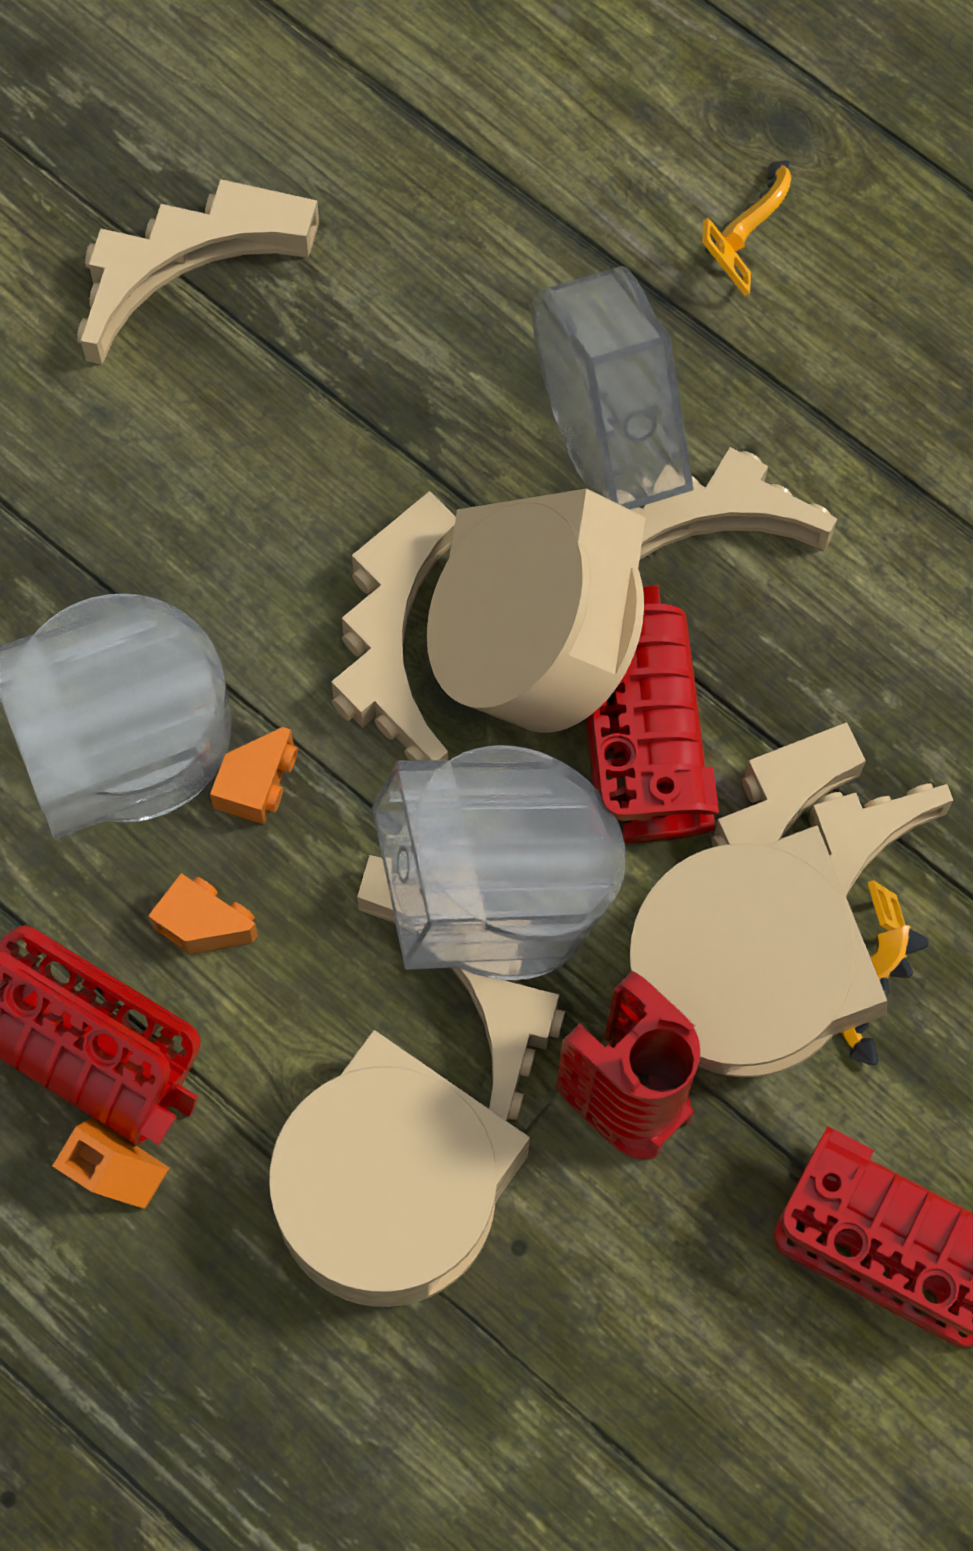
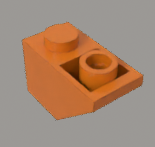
(252, 775)
(199, 920)
(110, 1164)

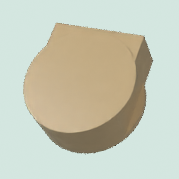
(538, 607)
(758, 953)
(390, 1179)

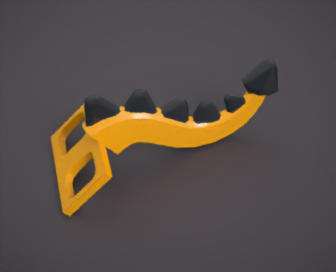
(737, 230)
(887, 960)

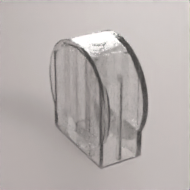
(613, 387)
(116, 710)
(496, 861)

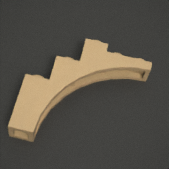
(234, 224)
(735, 501)
(393, 570)
(789, 784)
(859, 834)
(510, 1012)

